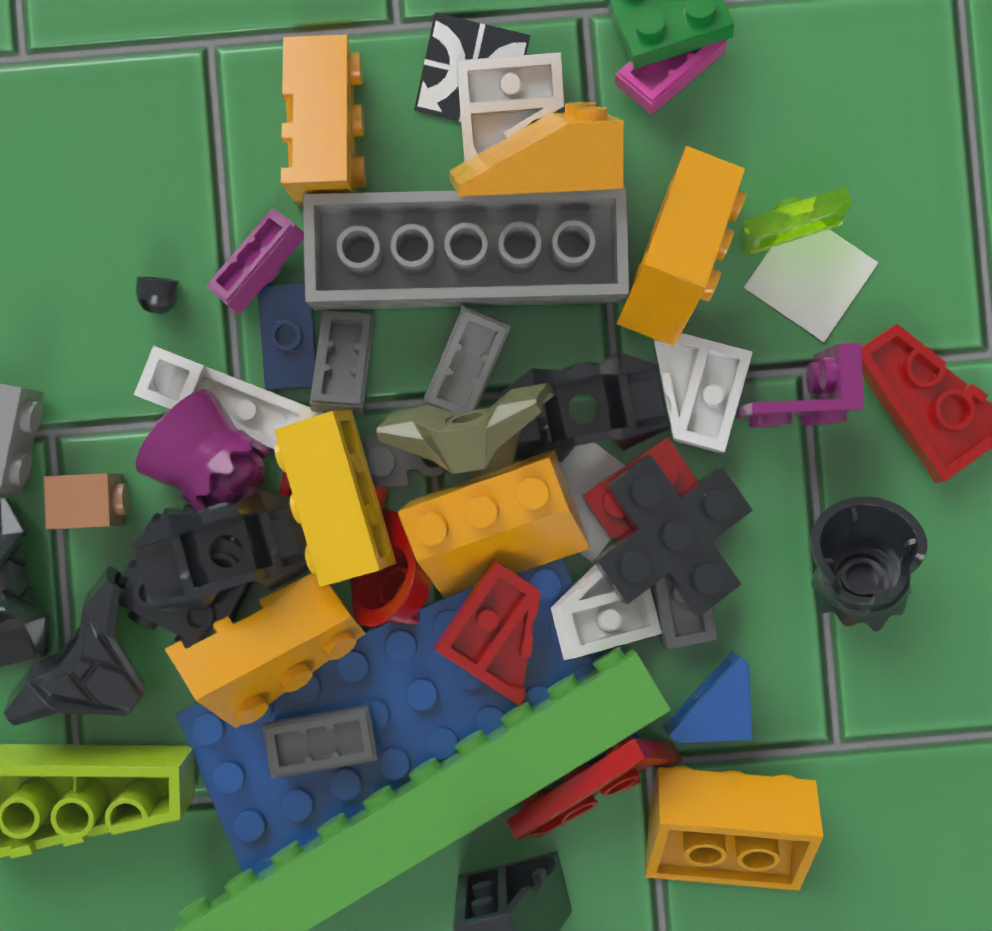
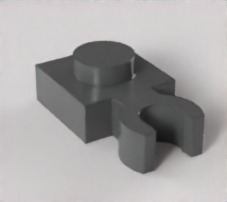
(391, 465)

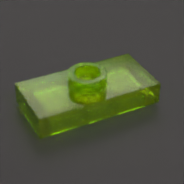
(794, 220)

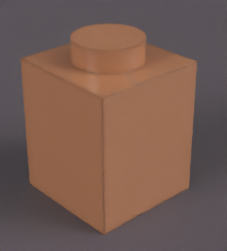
(86, 500)

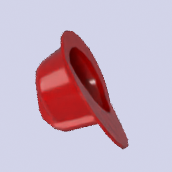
(395, 591)

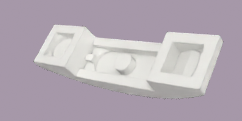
(251, 409)

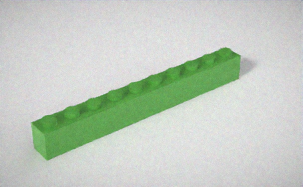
(438, 802)

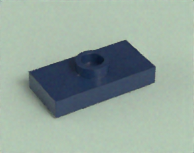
(287, 337)

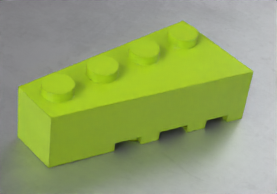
(87, 791)

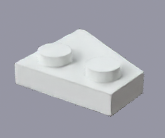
(506, 96)
(702, 389)
(595, 618)

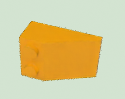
(551, 155)

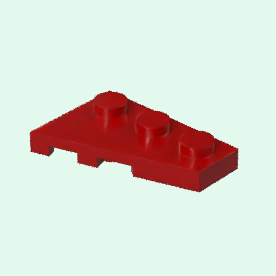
(615, 772)

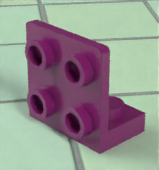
(837, 388)

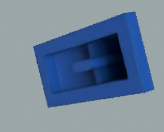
(717, 707)

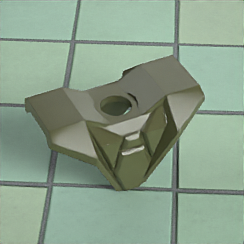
(467, 440)

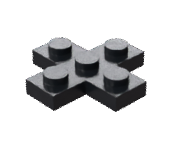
(672, 535)

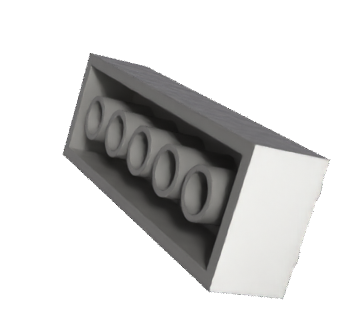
(464, 249)

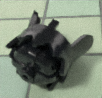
(865, 559)

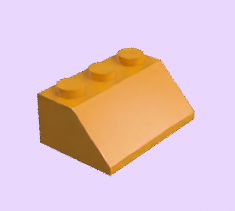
(508, 515)
(732, 828)

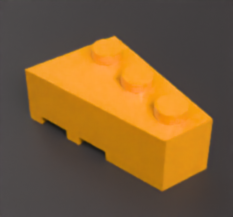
(684, 246)

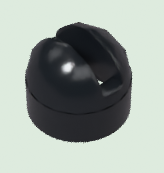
(156, 293)

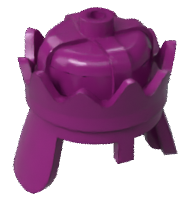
(202, 453)

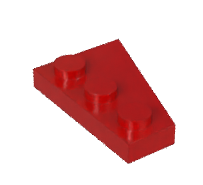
(930, 405)

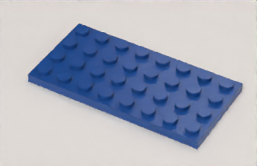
(417, 710)

